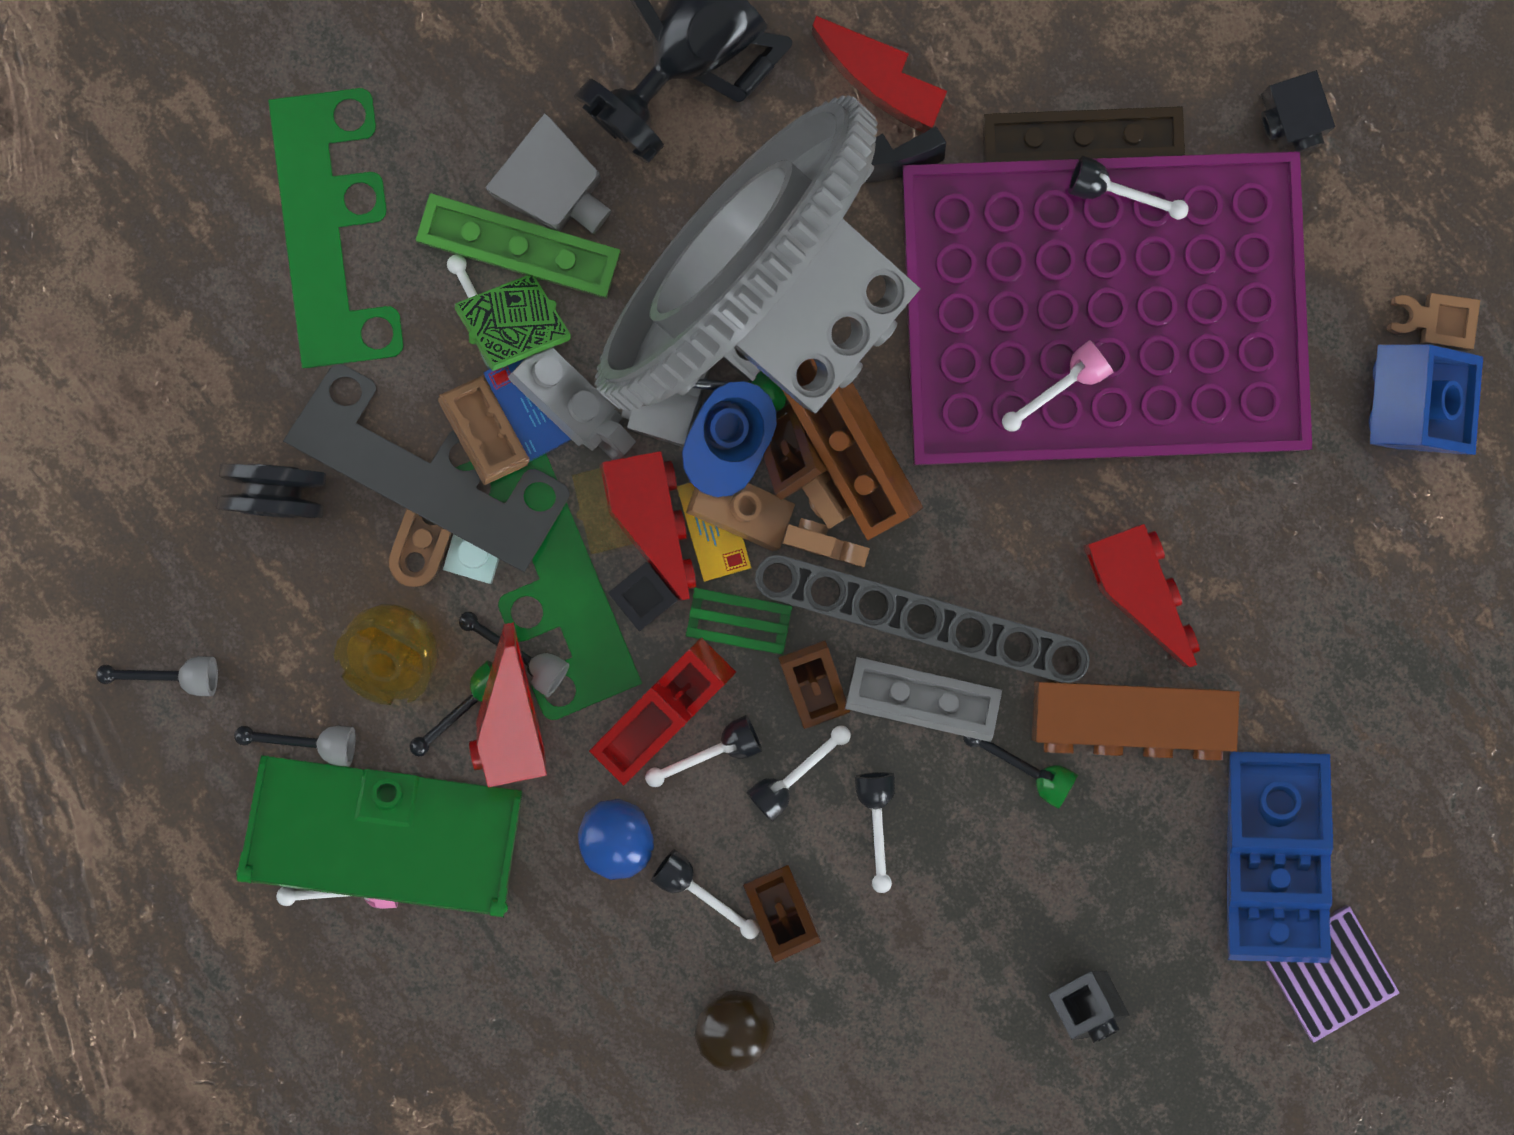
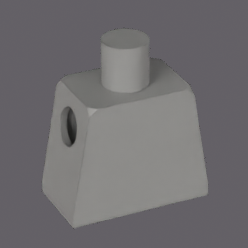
(550, 181)

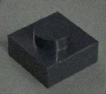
(643, 596)

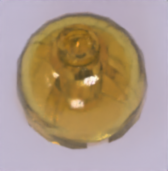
(387, 654)

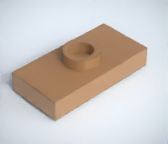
(483, 430)
(748, 514)

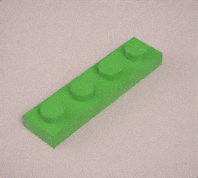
(518, 246)

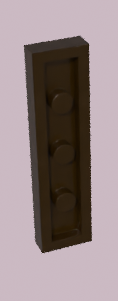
(1084, 133)

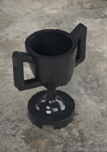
(687, 44)

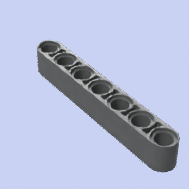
(943, 631)

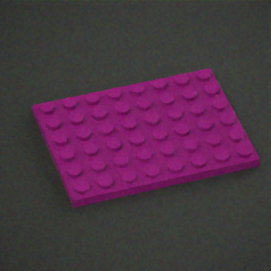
(1186, 311)

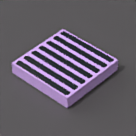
(1336, 991)

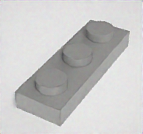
(923, 699)

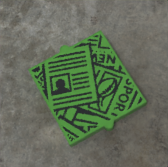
(512, 322)

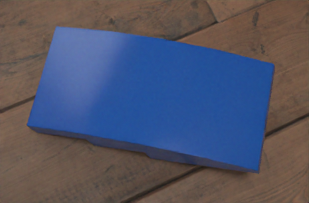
(1279, 857)

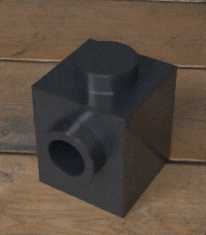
(1297, 113)
(1090, 1006)

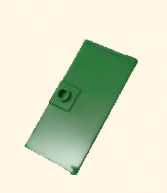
(380, 836)

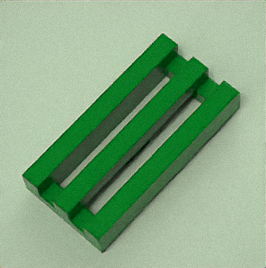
(697, 613)

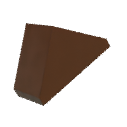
(791, 455)
(814, 684)
(782, 913)

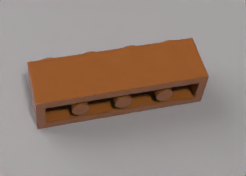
(857, 457)
(1135, 717)

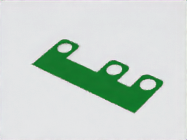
(312, 217)
(569, 600)

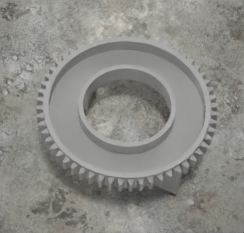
(764, 274)

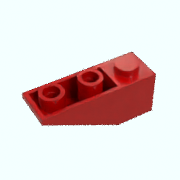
(643, 509)
(1132, 579)

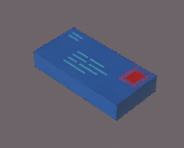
(530, 424)

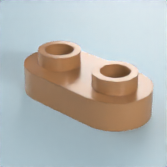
(421, 538)

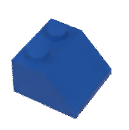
(1426, 399)

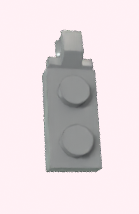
(572, 403)

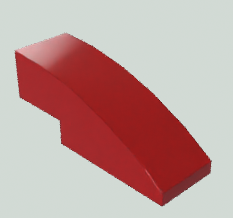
(877, 74)
(662, 711)

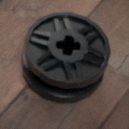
(271, 490)

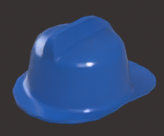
(729, 438)

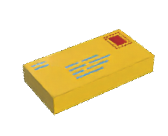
(716, 549)

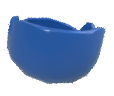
(615, 839)

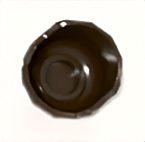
(734, 1030)

